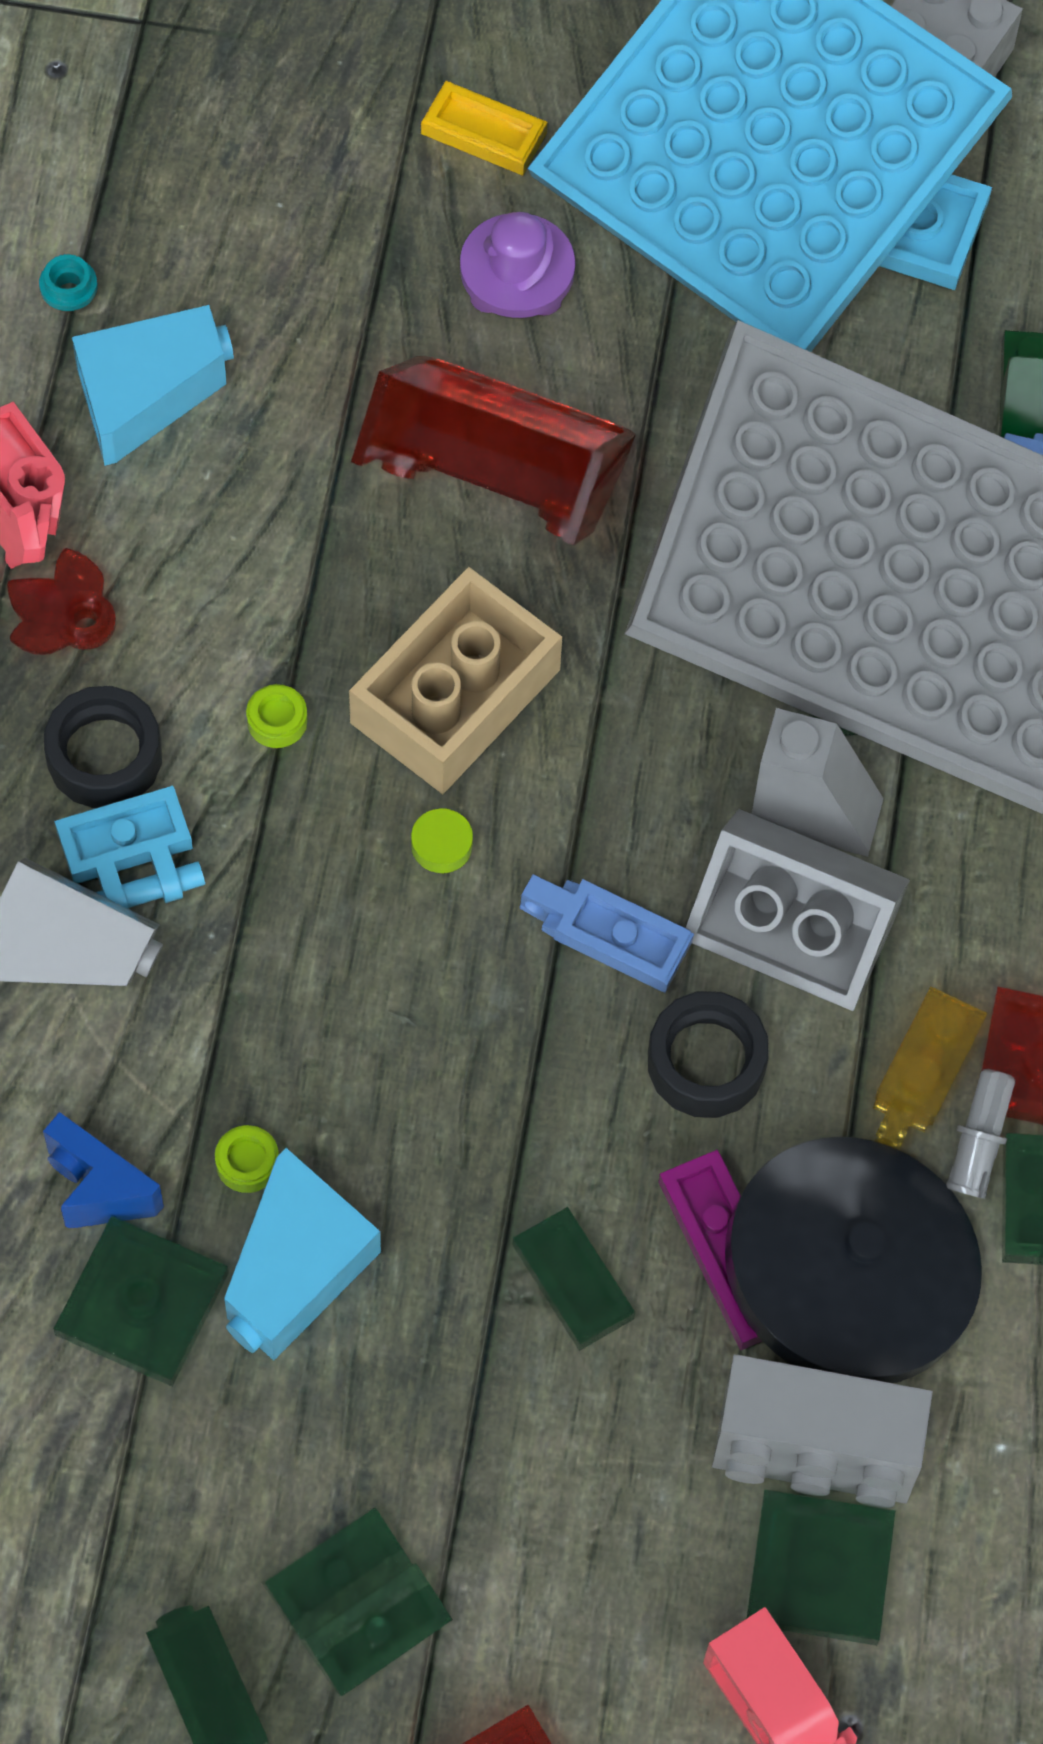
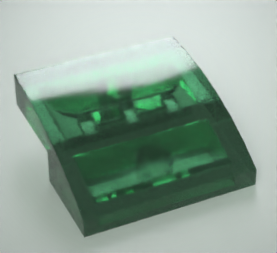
(356, 1601)

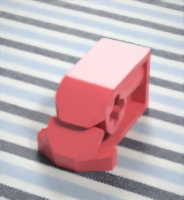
(29, 489)
(771, 1686)

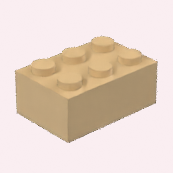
(455, 680)

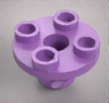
(517, 266)

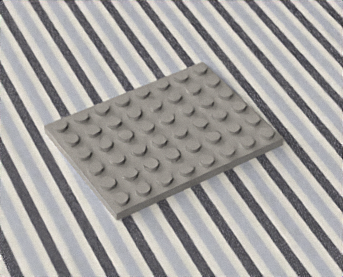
(859, 563)

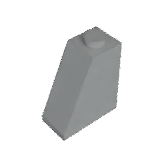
(816, 784)
(69, 933)

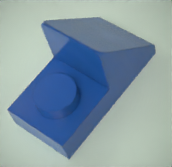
(109, 1181)

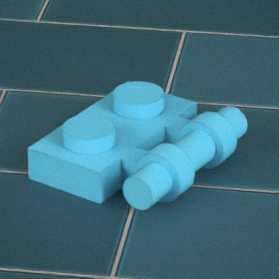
(126, 836)

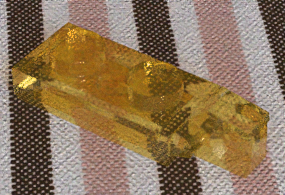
(926, 1065)

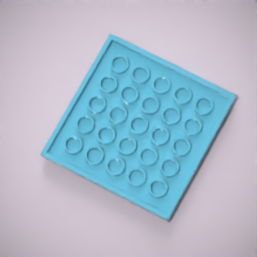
(771, 149)

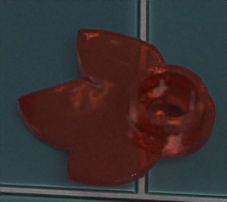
(56, 605)

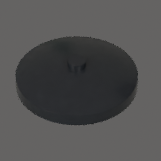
(853, 1260)

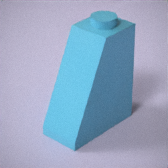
(149, 375)
(295, 1258)

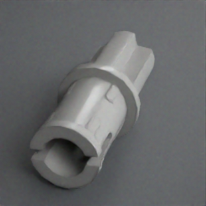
(981, 1136)

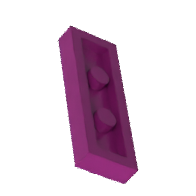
(703, 1203)

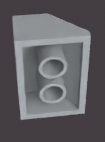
(795, 908)

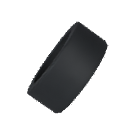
(93, 705)
(707, 1008)

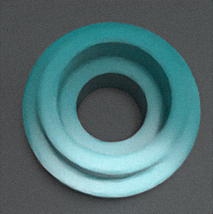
(64, 270)

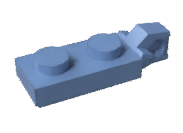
(609, 929)

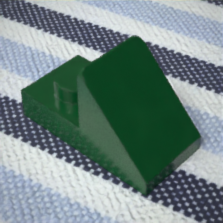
(1021, 384)

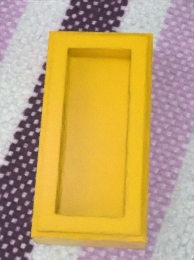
(484, 128)

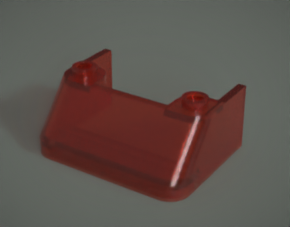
(497, 438)

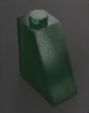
(203, 1679)

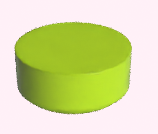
(276, 716)
(441, 840)
(245, 1158)

